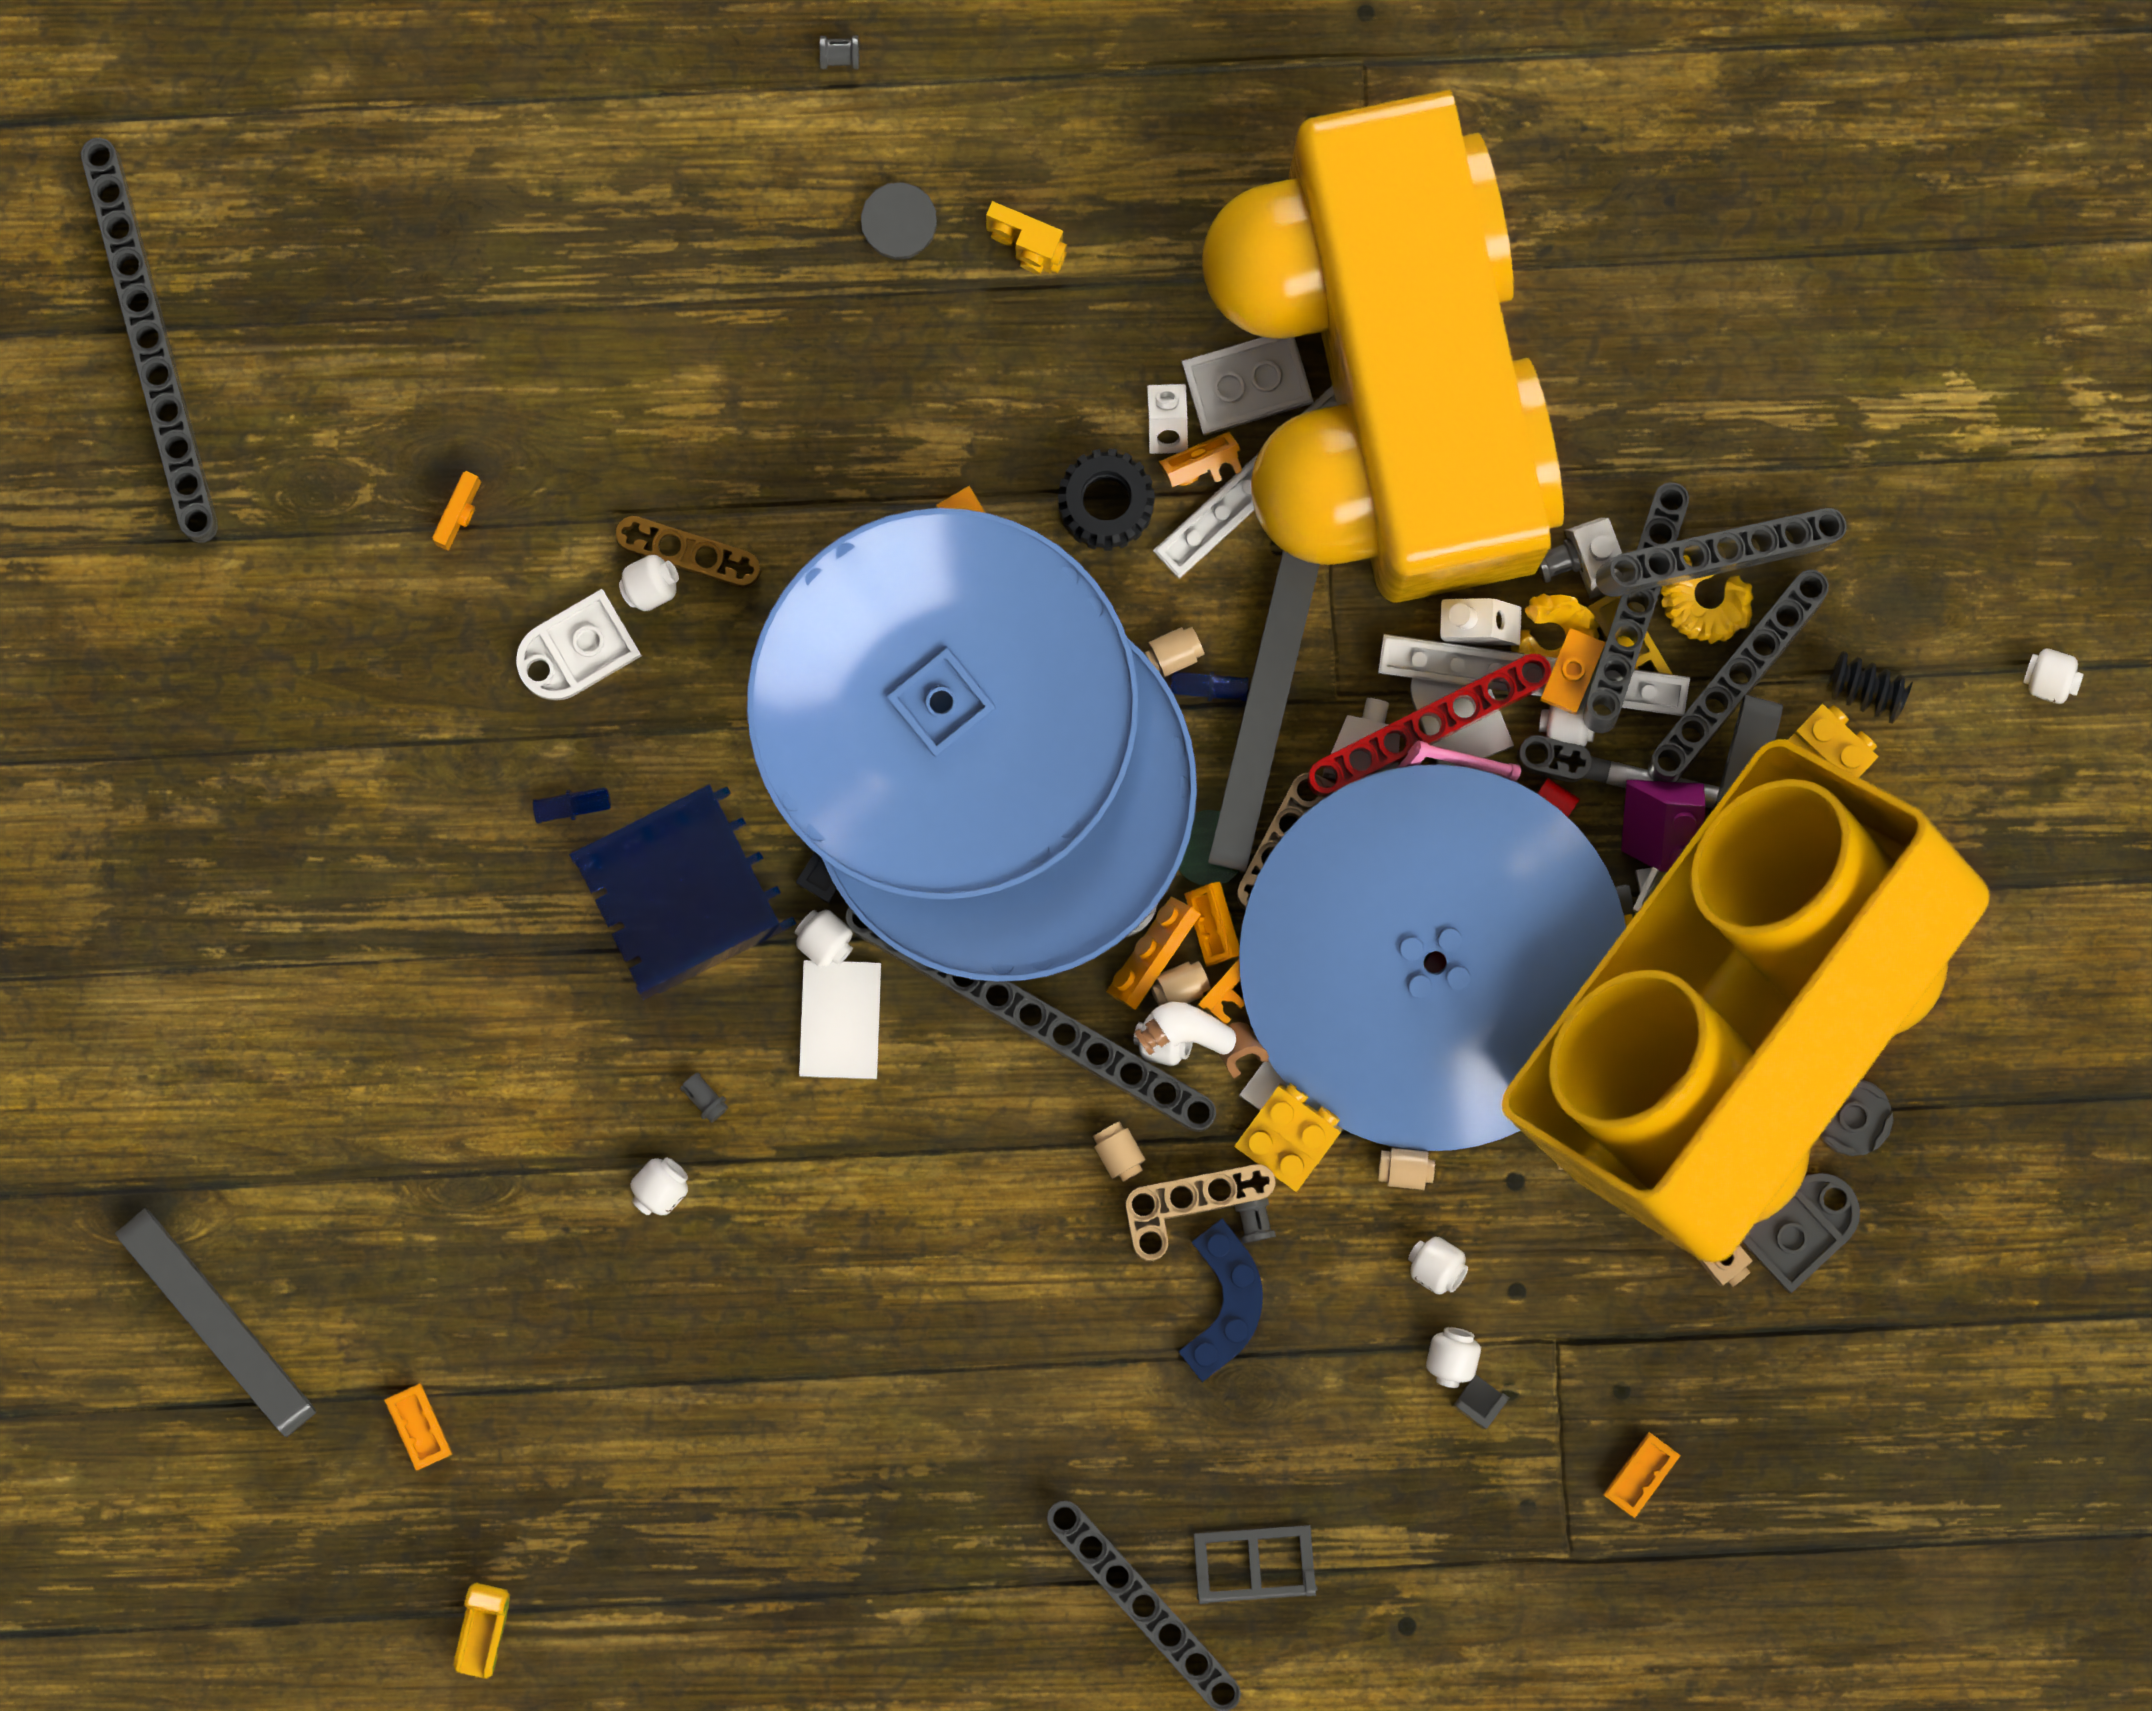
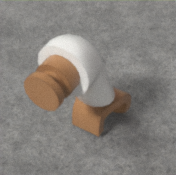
(1185, 1023)

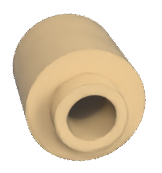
(1174, 650)
(1181, 984)
(1119, 1152)
(1406, 1168)

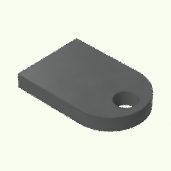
(1804, 1231)

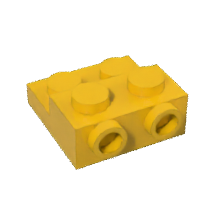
(1037, 243)
(1833, 741)
(1289, 1136)

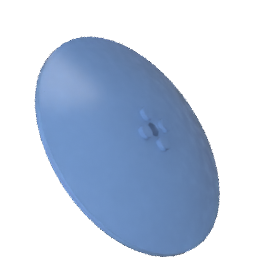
(958, 794)
(1376, 885)
(1085, 897)

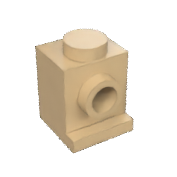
(1732, 1273)

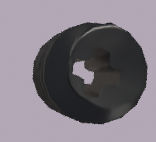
(1868, 687)

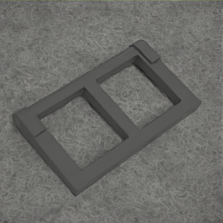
(1256, 1591)

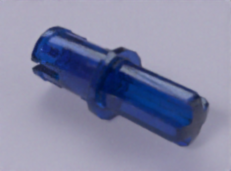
(1209, 686)
(571, 804)

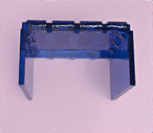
(679, 891)

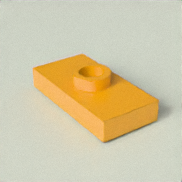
(458, 511)
(1572, 671)
(1214, 924)
(418, 1427)
(1641, 1475)

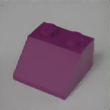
(1661, 820)

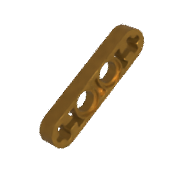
(689, 547)

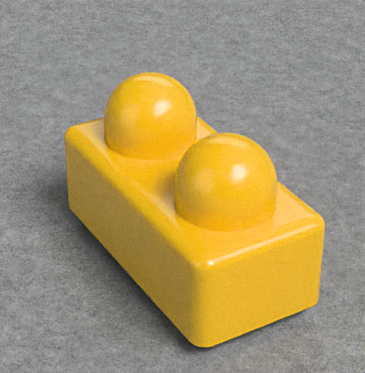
(1401, 263)
(1748, 1000)

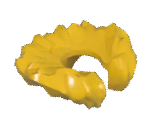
(1560, 610)
(1705, 623)

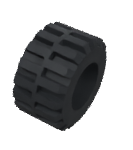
(1106, 467)

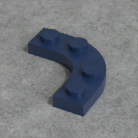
(1240, 1304)

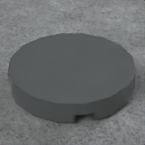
(898, 220)
(1860, 1122)

